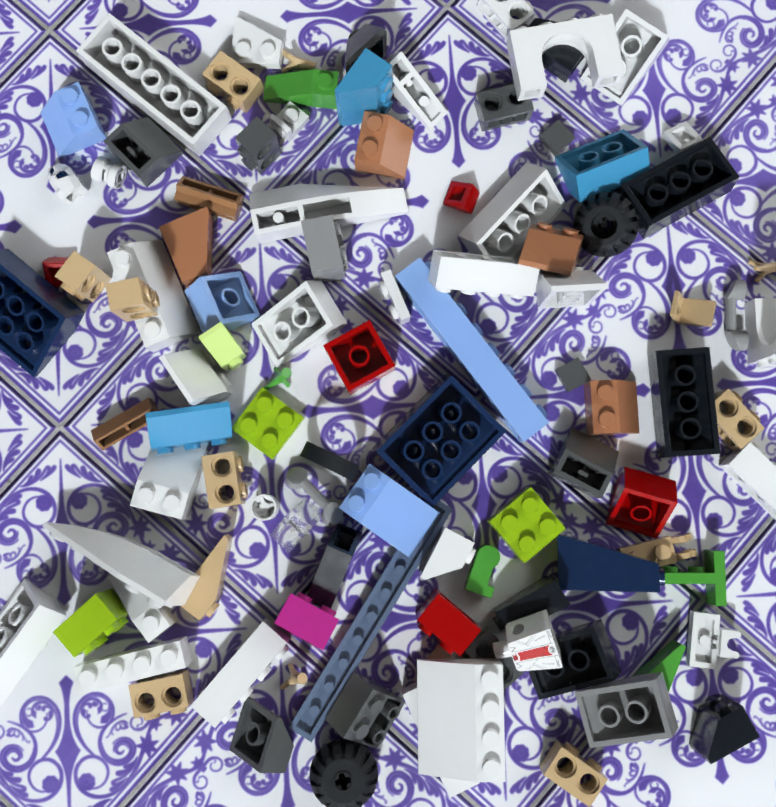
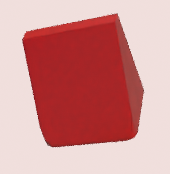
(461, 197)
(51, 267)

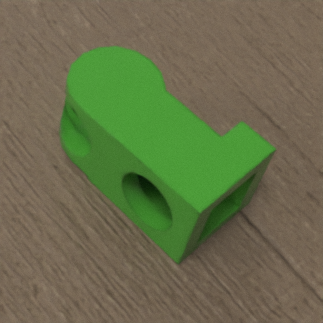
(478, 577)

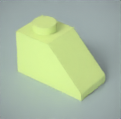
(223, 347)

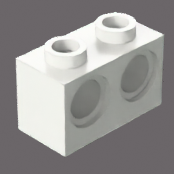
(500, 14)

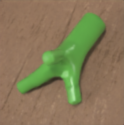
(280, 377)

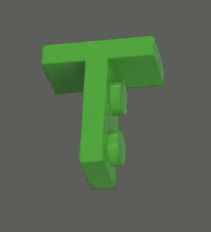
(711, 574)

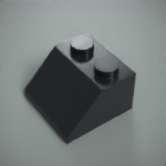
(721, 728)

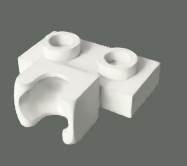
(708, 640)

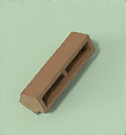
(200, 194)
(123, 420)

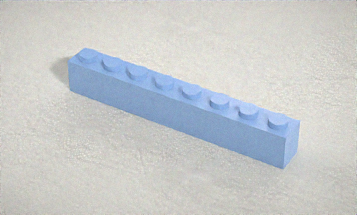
(472, 352)

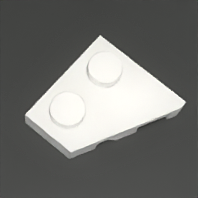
(255, 47)

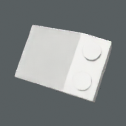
(639, 48)
(562, 291)
(299, 322)
(196, 376)
(169, 482)

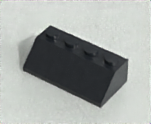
(679, 186)
(683, 402)

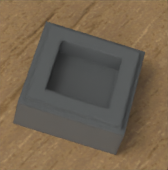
(556, 137)
(572, 375)

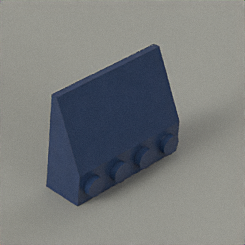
(32, 315)
(439, 439)

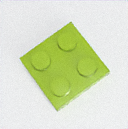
(267, 423)

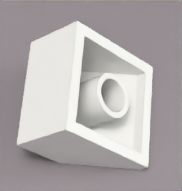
(447, 554)

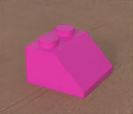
(307, 620)

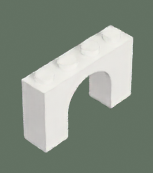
(591, 36)
(761, 328)

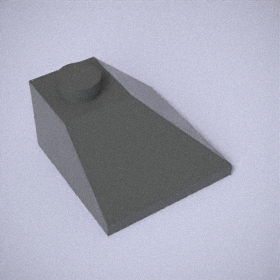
(367, 37)
(262, 739)

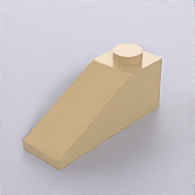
(209, 587)

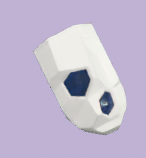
(66, 183)

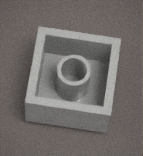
(323, 250)

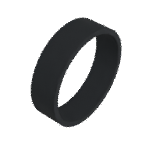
(329, 460)

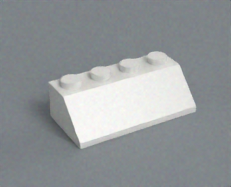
(506, 219)
(153, 266)
(25, 628)

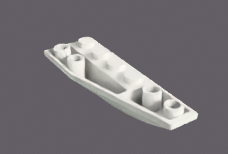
(279, 211)
(131, 562)

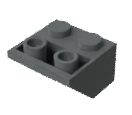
(143, 149)
(585, 463)
(364, 711)

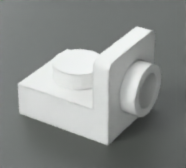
(288, 121)
(681, 137)

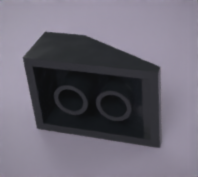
(585, 661)

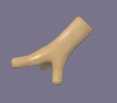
(297, 63)
(764, 268)
(295, 677)

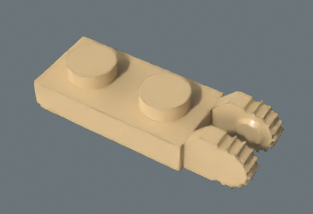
(661, 549)

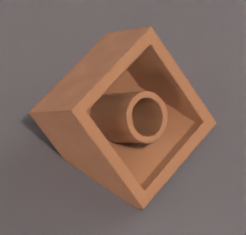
(383, 146)
(551, 248)
(611, 407)

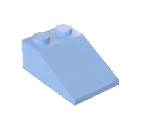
(389, 510)

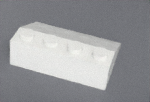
(461, 719)

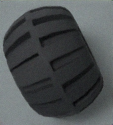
(621, 234)
(356, 764)

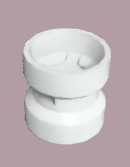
(108, 172)
(260, 508)

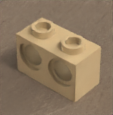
(236, 79)
(82, 278)
(132, 299)
(728, 422)
(216, 481)
(159, 688)
(570, 775)

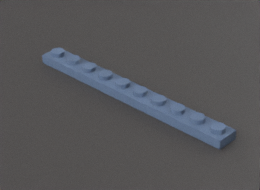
(362, 632)

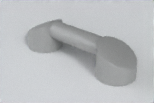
(736, 338)
(297, 478)

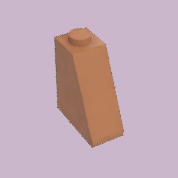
(190, 244)

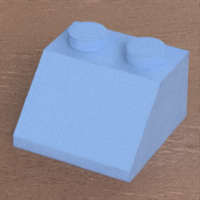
(72, 120)
(223, 300)

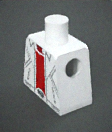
(530, 643)

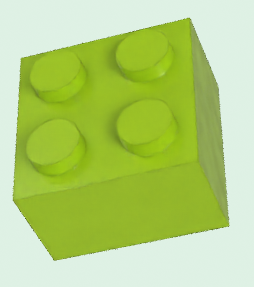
(526, 524)
(92, 622)

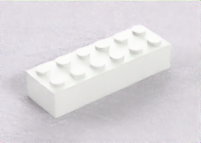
(154, 84)

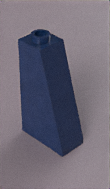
(600, 568)

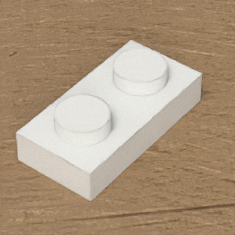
(398, 307)

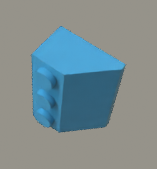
(364, 88)
(603, 164)
(189, 427)

